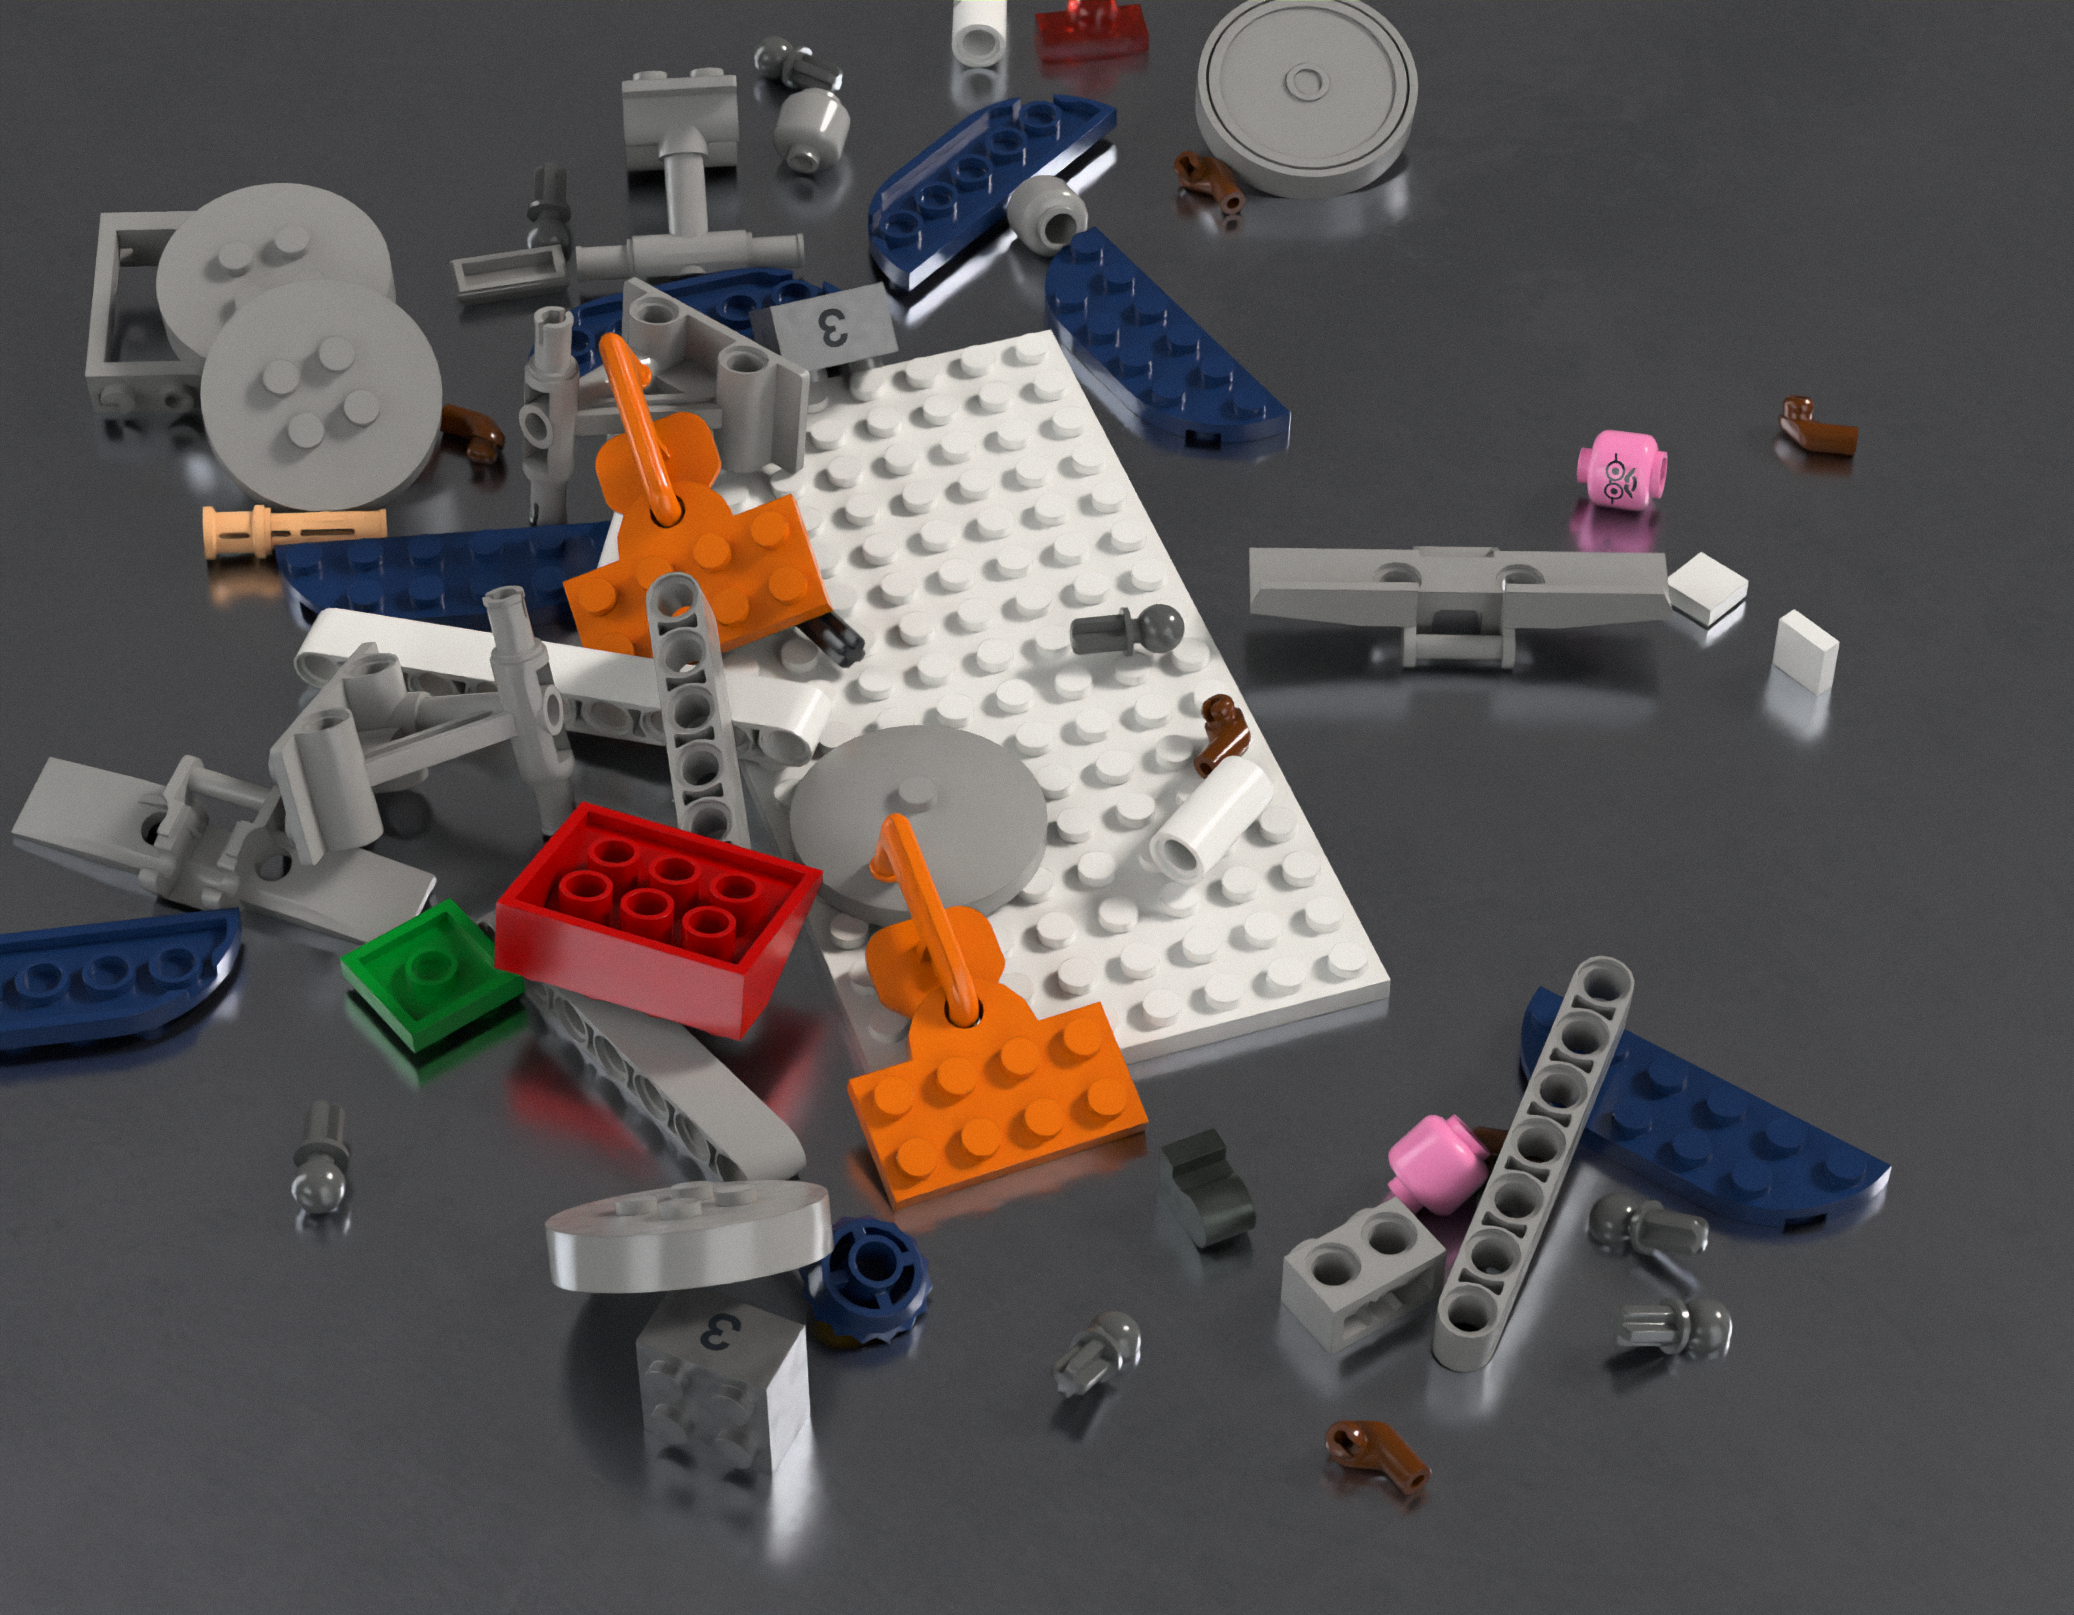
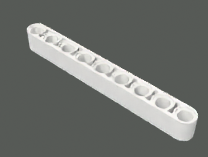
(599, 689)

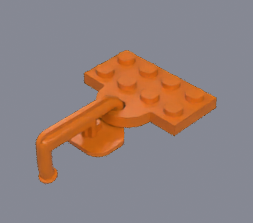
(660, 478)
(972, 1092)

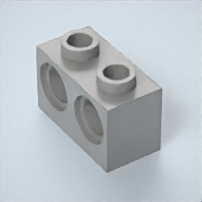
(1363, 1275)

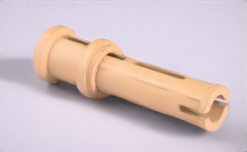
(253, 529)

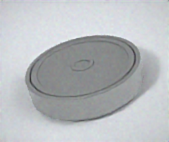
(1306, 95)
(255, 244)
(321, 398)
(689, 1236)

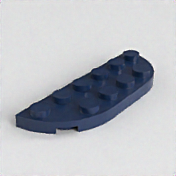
(969, 176)
(720, 295)
(1151, 348)
(444, 573)
(111, 975)
(1710, 1136)

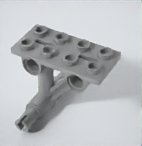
(681, 130)
(696, 366)
(378, 738)

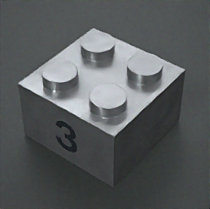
(830, 330)
(723, 1378)

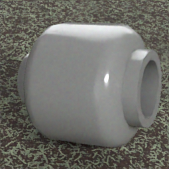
(813, 129)
(1046, 214)

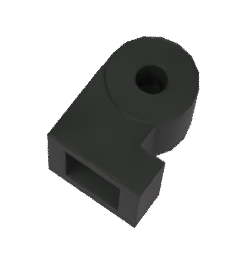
(1204, 1189)

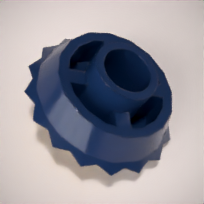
(870, 1280)

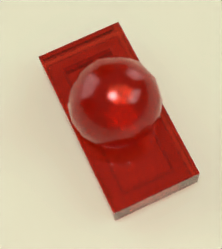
(1091, 30)

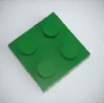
(430, 975)

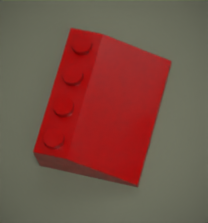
(655, 919)

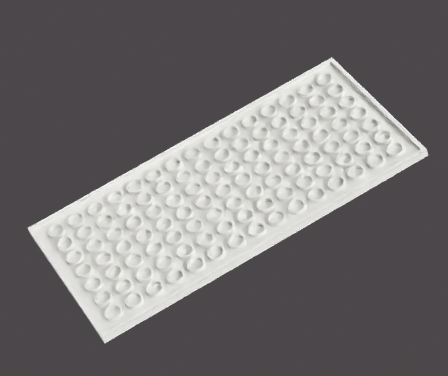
(960, 535)

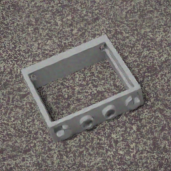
(124, 387)

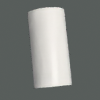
(979, 31)
(1211, 820)

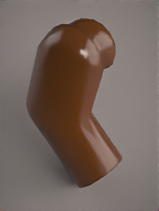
(1212, 178)
(479, 428)
(1226, 733)
(1377, 1447)

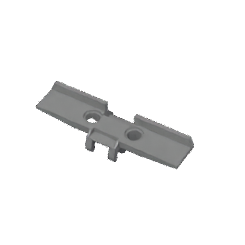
(1414, 584)
(210, 868)

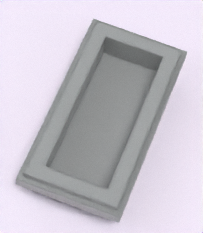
(510, 275)

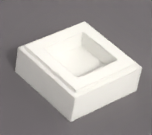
(1706, 588)
(1805, 652)

